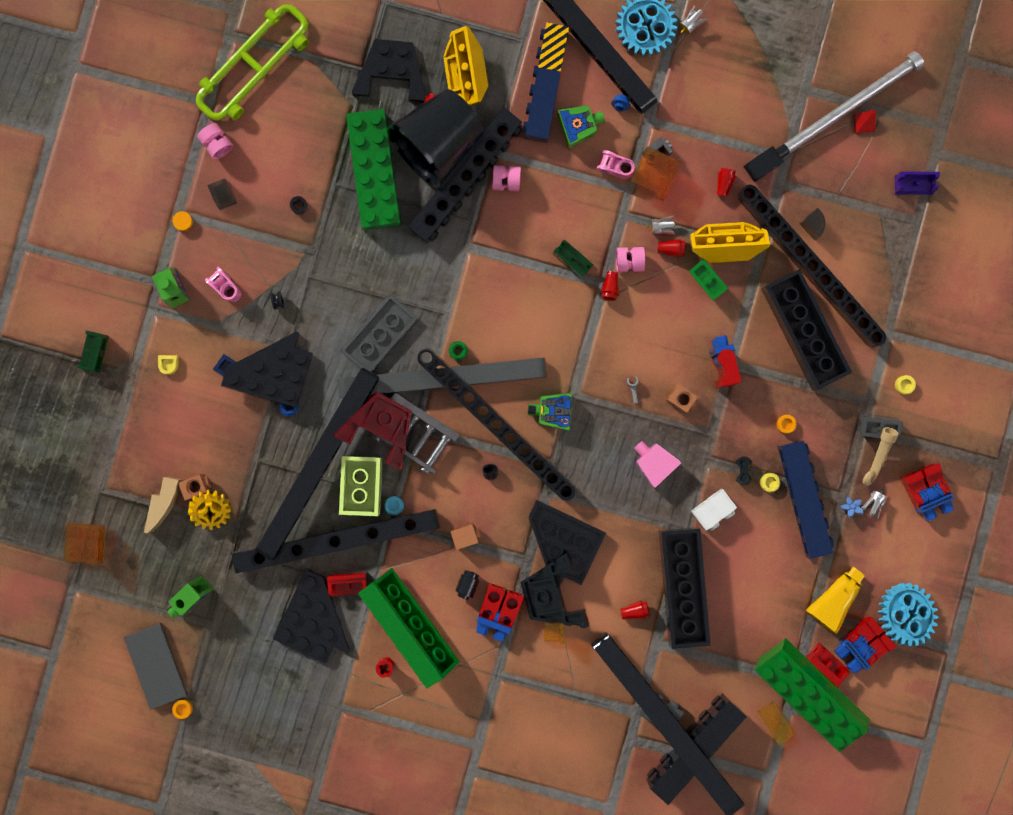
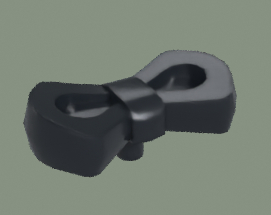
(744, 477)

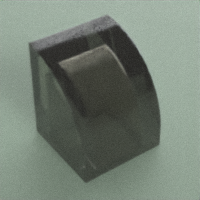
(222, 194)
(814, 224)

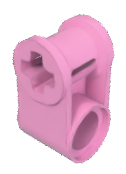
(614, 165)
(222, 283)

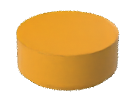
(182, 221)
(786, 424)
(182, 709)

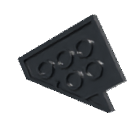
(272, 372)
(560, 534)
(312, 620)

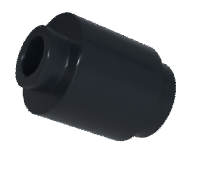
(467, 584)

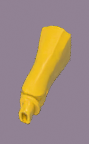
(836, 601)

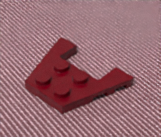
(383, 419)

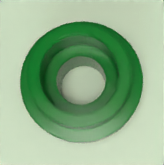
(453, 346)

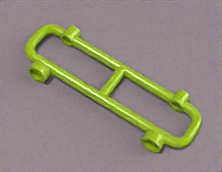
(233, 108)

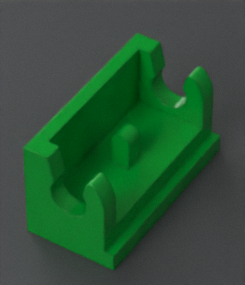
(708, 279)

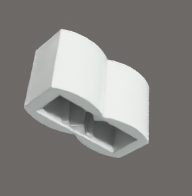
(714, 509)

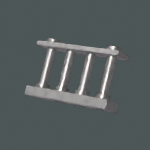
(431, 426)

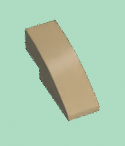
(162, 503)

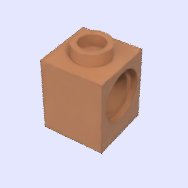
(674, 396)
(187, 489)
(465, 536)

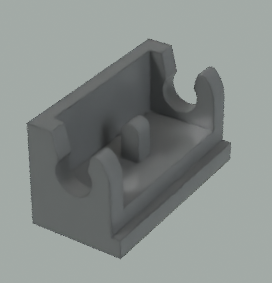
(873, 425)

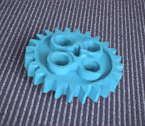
(630, 31)
(908, 614)

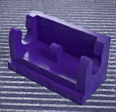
(916, 183)

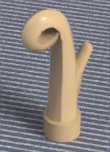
(887, 437)

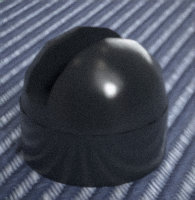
(490, 467)

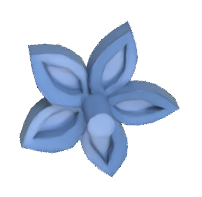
(852, 507)

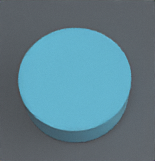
(394, 505)

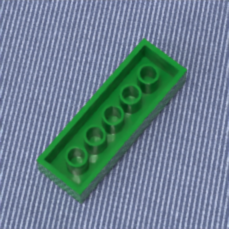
(373, 170)
(409, 628)
(812, 695)

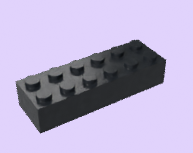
(806, 330)
(684, 588)
(709, 733)

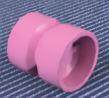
(213, 139)
(513, 175)
(636, 261)

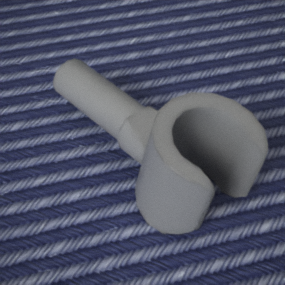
(633, 389)

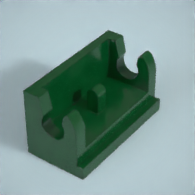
(572, 259)
(93, 351)

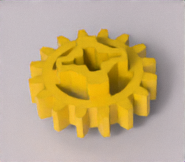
(199, 510)

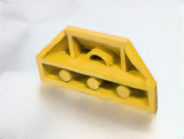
(465, 66)
(729, 242)

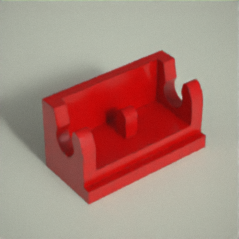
(346, 583)
(828, 664)

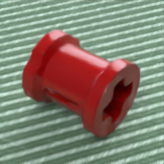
(386, 673)

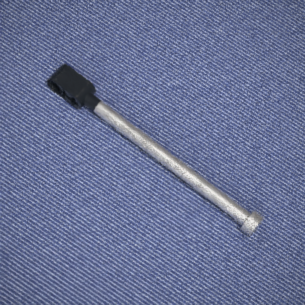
(773, 157)

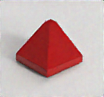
(865, 121)

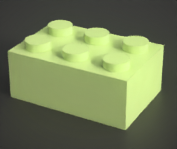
(360, 486)

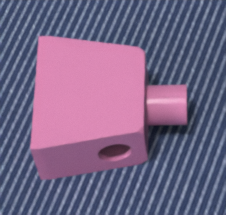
(655, 463)

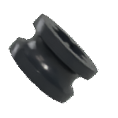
(295, 200)
(277, 300)

